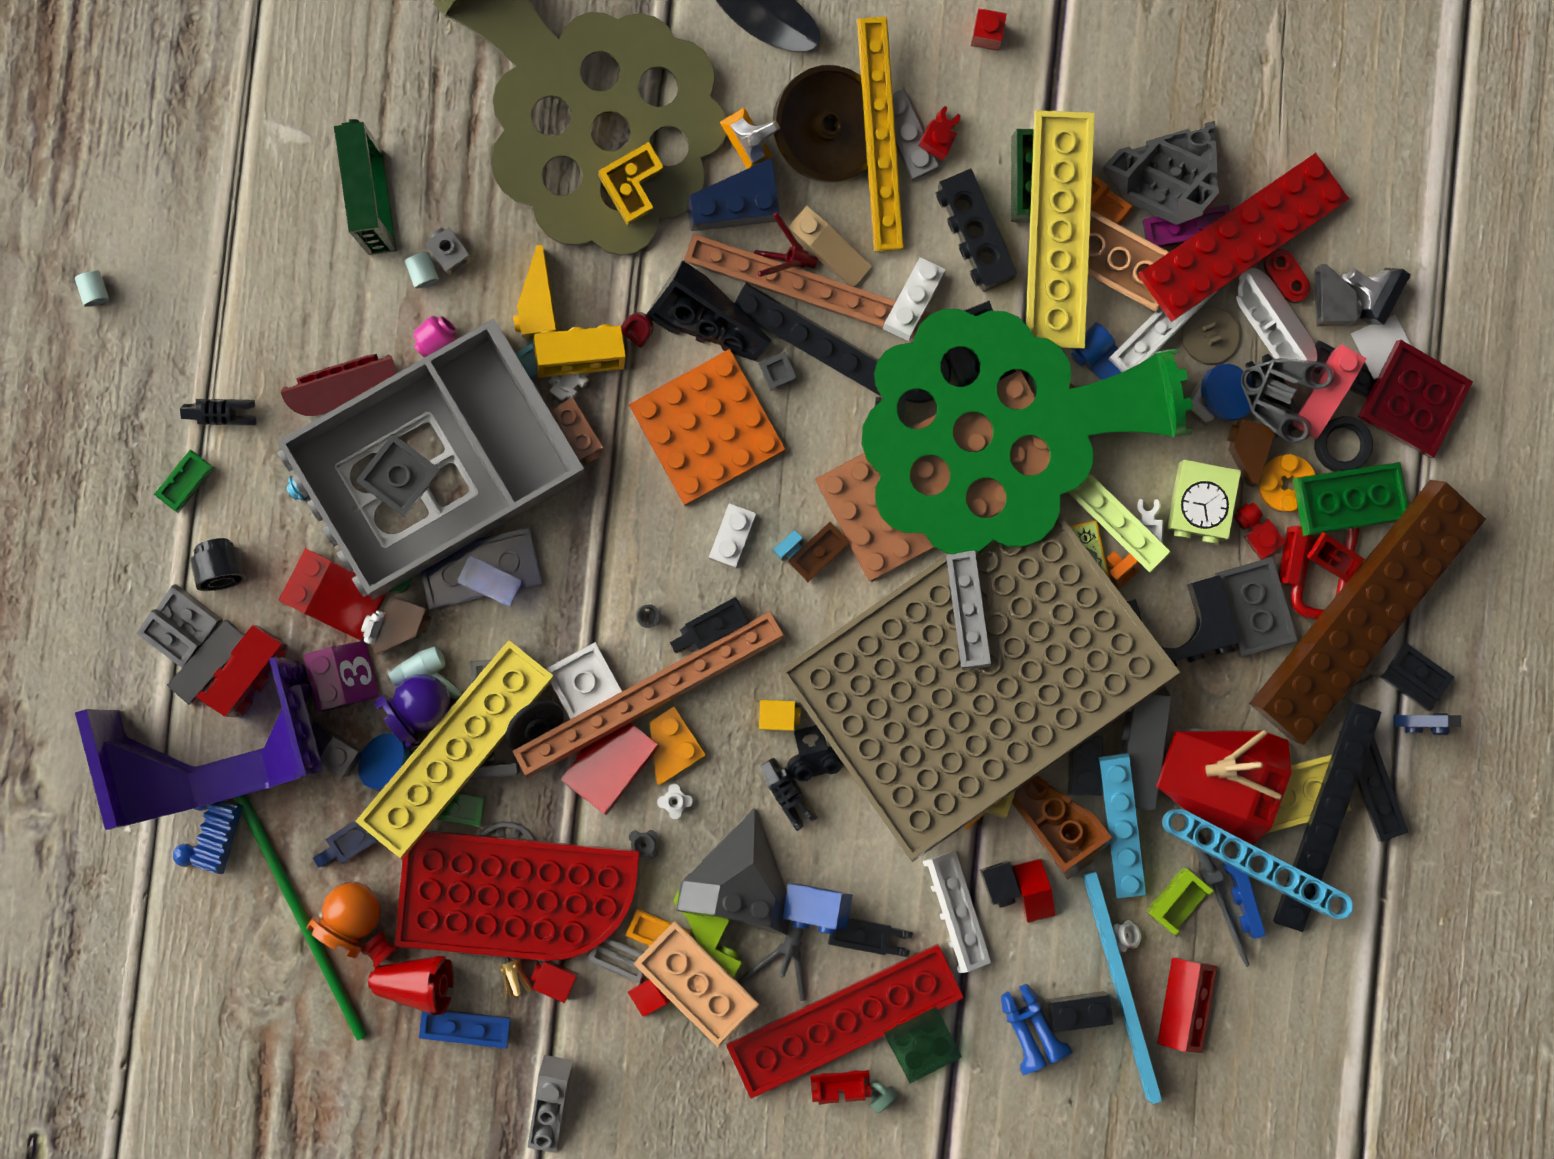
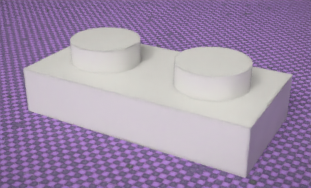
(732, 535)

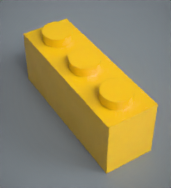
(579, 351)

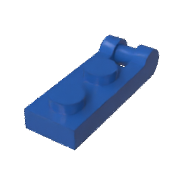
(1243, 896)

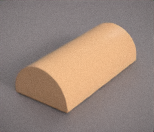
(1119, 257)

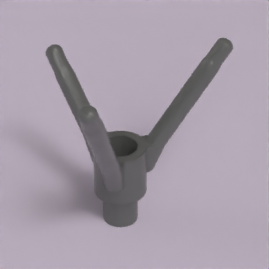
(790, 950)

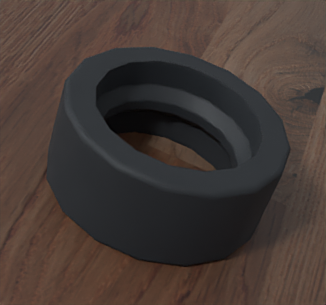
(1362, 432)

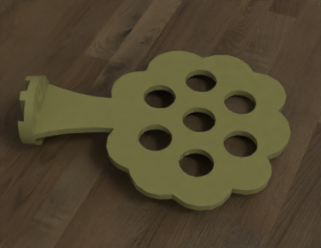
(552, 69)

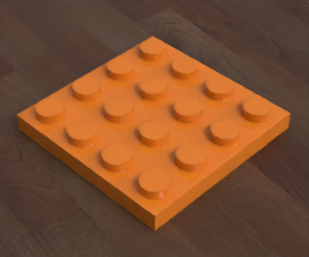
(707, 427)

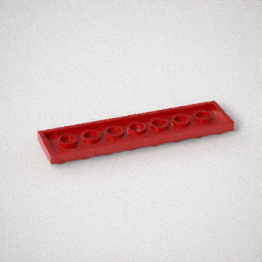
(1243, 237)
(843, 1021)

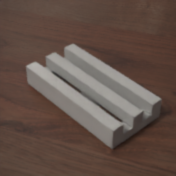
(592, 958)

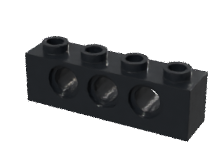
(966, 187)

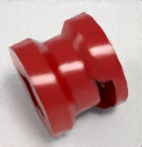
(378, 949)

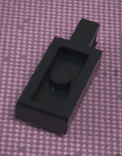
(711, 626)

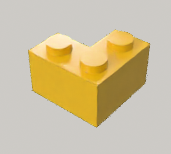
(624, 178)

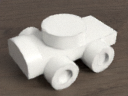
(566, 386)
(372, 626)

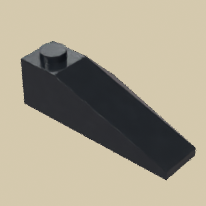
(699, 308)

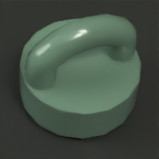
(884, 1099)

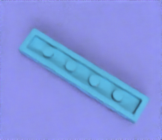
(1122, 825)

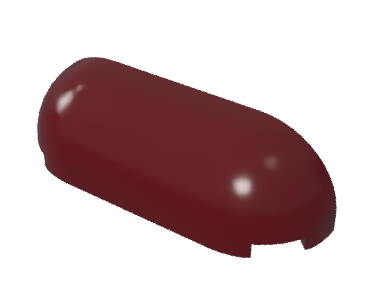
(336, 385)

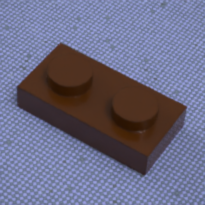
(818, 552)

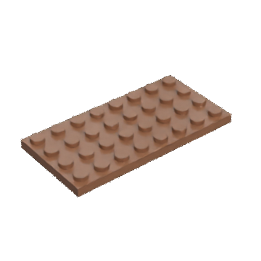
(852, 485)

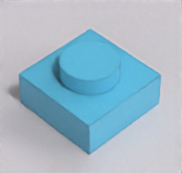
(789, 546)

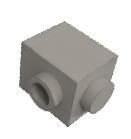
(448, 250)

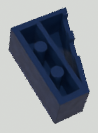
(737, 200)

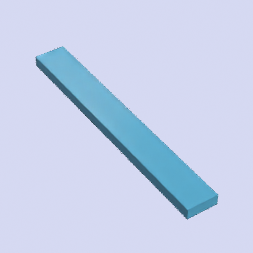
(1121, 987)

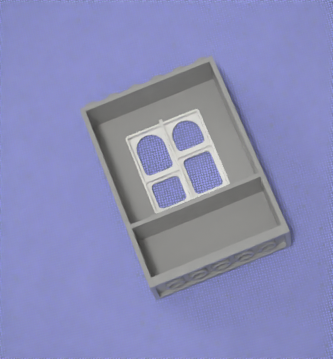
(490, 429)

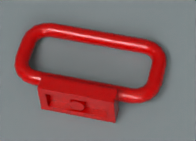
(1295, 566)

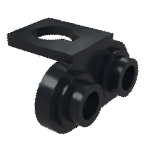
(815, 759)

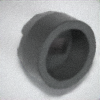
(653, 616)

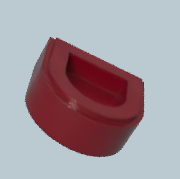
(638, 328)

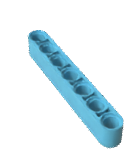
(1270, 869)

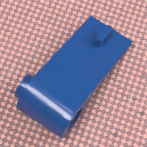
(1097, 351)

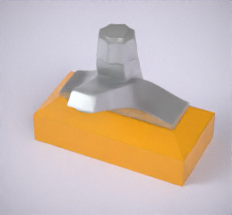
(748, 138)

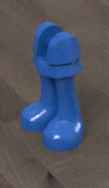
(1053, 1048)

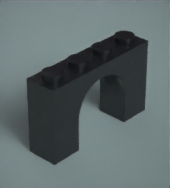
(1214, 622)

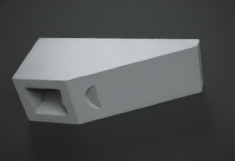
(549, 1103)

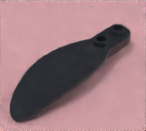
(775, 22)

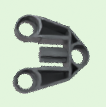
(1272, 414)

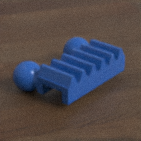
(214, 841)

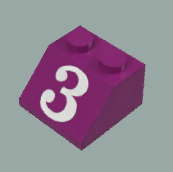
(341, 675)

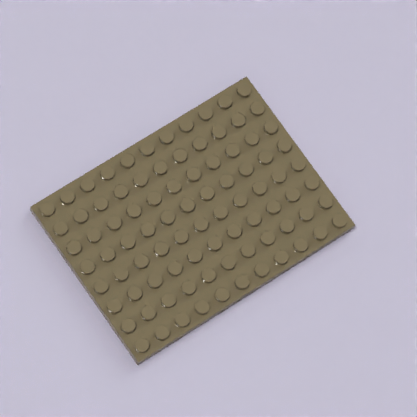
(952, 742)

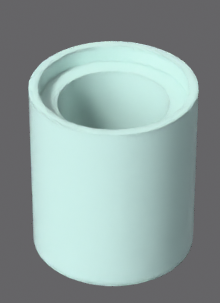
(421, 270)
(92, 288)

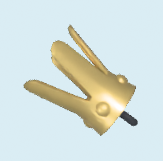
(511, 973)

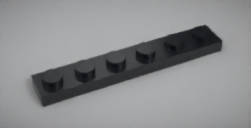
(808, 336)

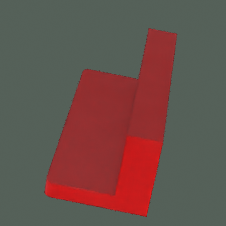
(1187, 1005)

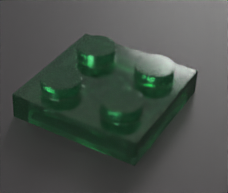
(922, 1044)

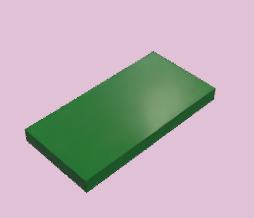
(1350, 498)

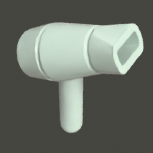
(424, 663)

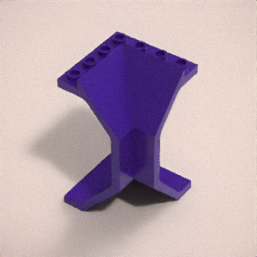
(145, 784)

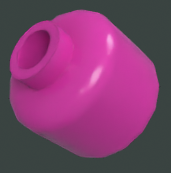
(434, 335)

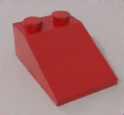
(328, 594)

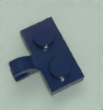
(1438, 723)

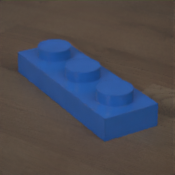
(466, 1028)

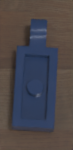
(345, 844)

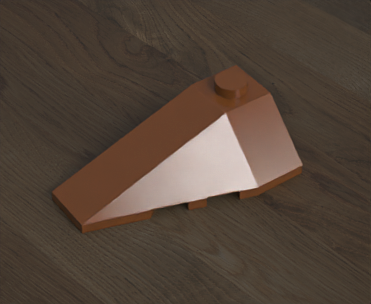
(1063, 827)

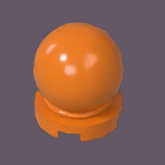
(347, 915)

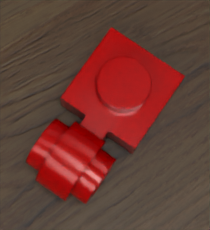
(1263, 537)

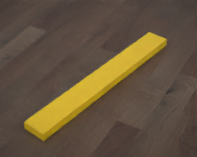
(880, 133)

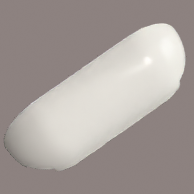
(1273, 317)

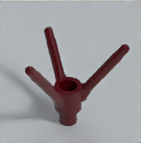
(794, 257)

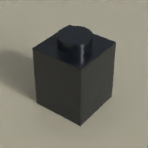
(1000, 884)

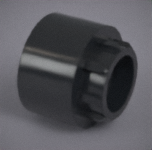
(217, 565)

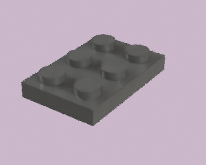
(1258, 606)

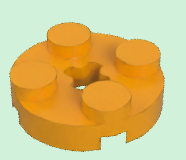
(1271, 482)

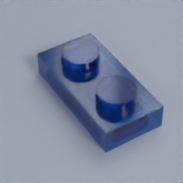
(489, 581)

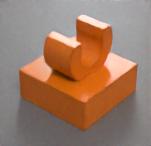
(1122, 569)

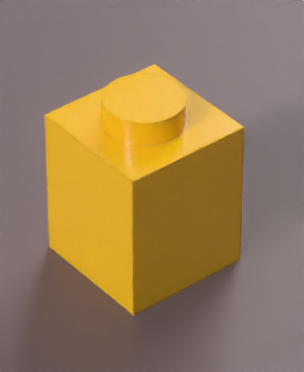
(778, 715)

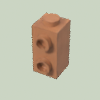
(577, 431)

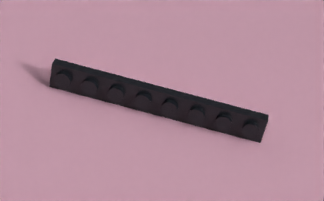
(1330, 808)

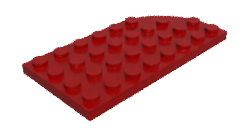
(512, 895)

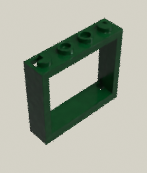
(365, 188)

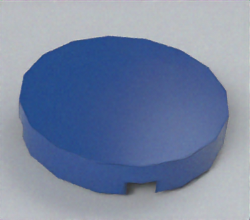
(1225, 393)
(382, 760)

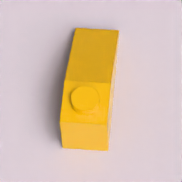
(536, 301)

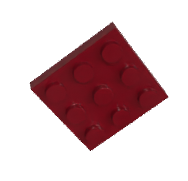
(1415, 399)

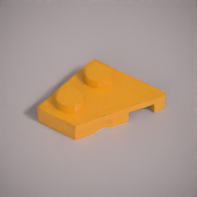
(677, 745)

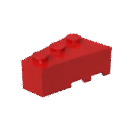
(243, 673)

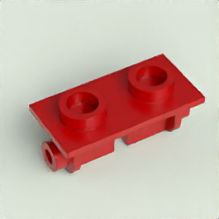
(853, 1084)

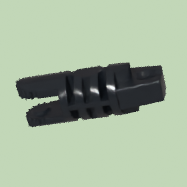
(218, 411)
(787, 793)

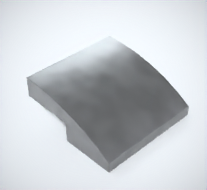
(178, 625)

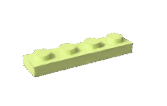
(1120, 523)

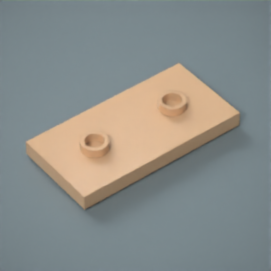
(696, 984)

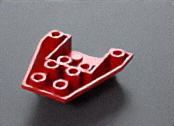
(1223, 801)

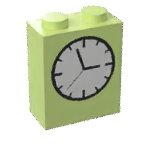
(1203, 501)

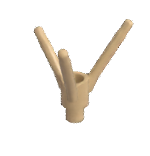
(1228, 768)

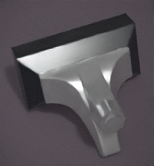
(1377, 292)

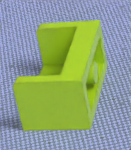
(1178, 900)

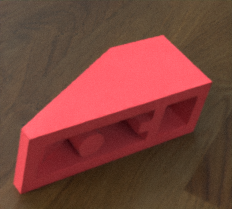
(1323, 402)

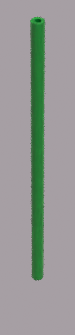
(301, 917)

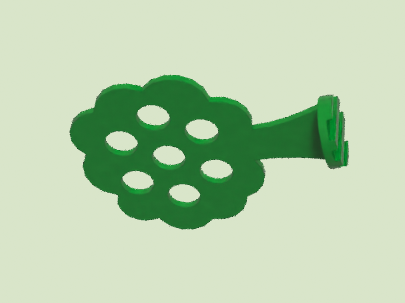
(1137, 400)

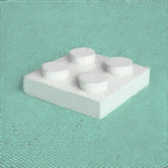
(583, 680)

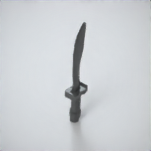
(1211, 876)

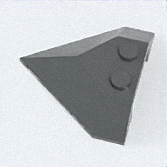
(1170, 174)
(738, 881)

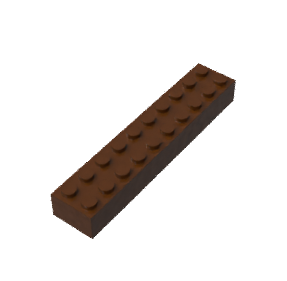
(1367, 611)

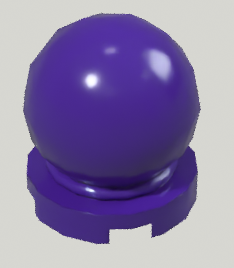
(415, 707)

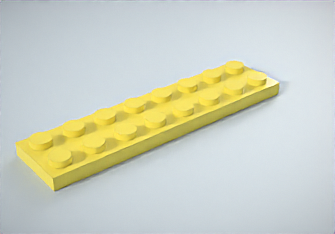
(1060, 226)
(454, 750)

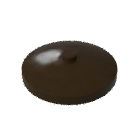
(822, 124)

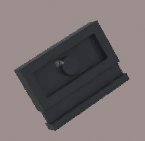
(1417, 677)

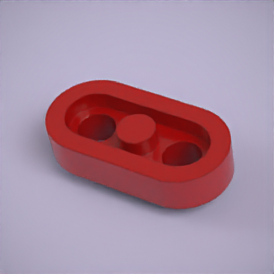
(1285, 276)

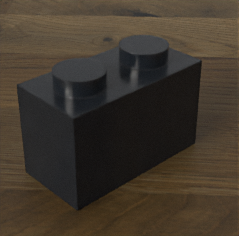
(1084, 768)
(1080, 1011)

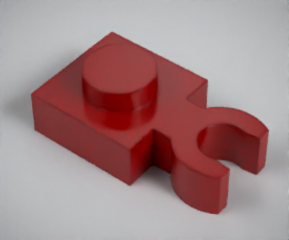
(938, 134)

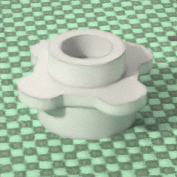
(674, 809)
(1127, 935)

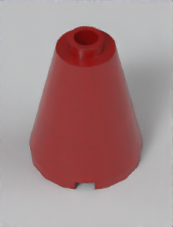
(415, 983)

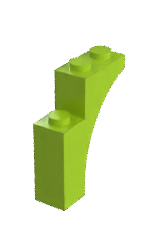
(707, 934)

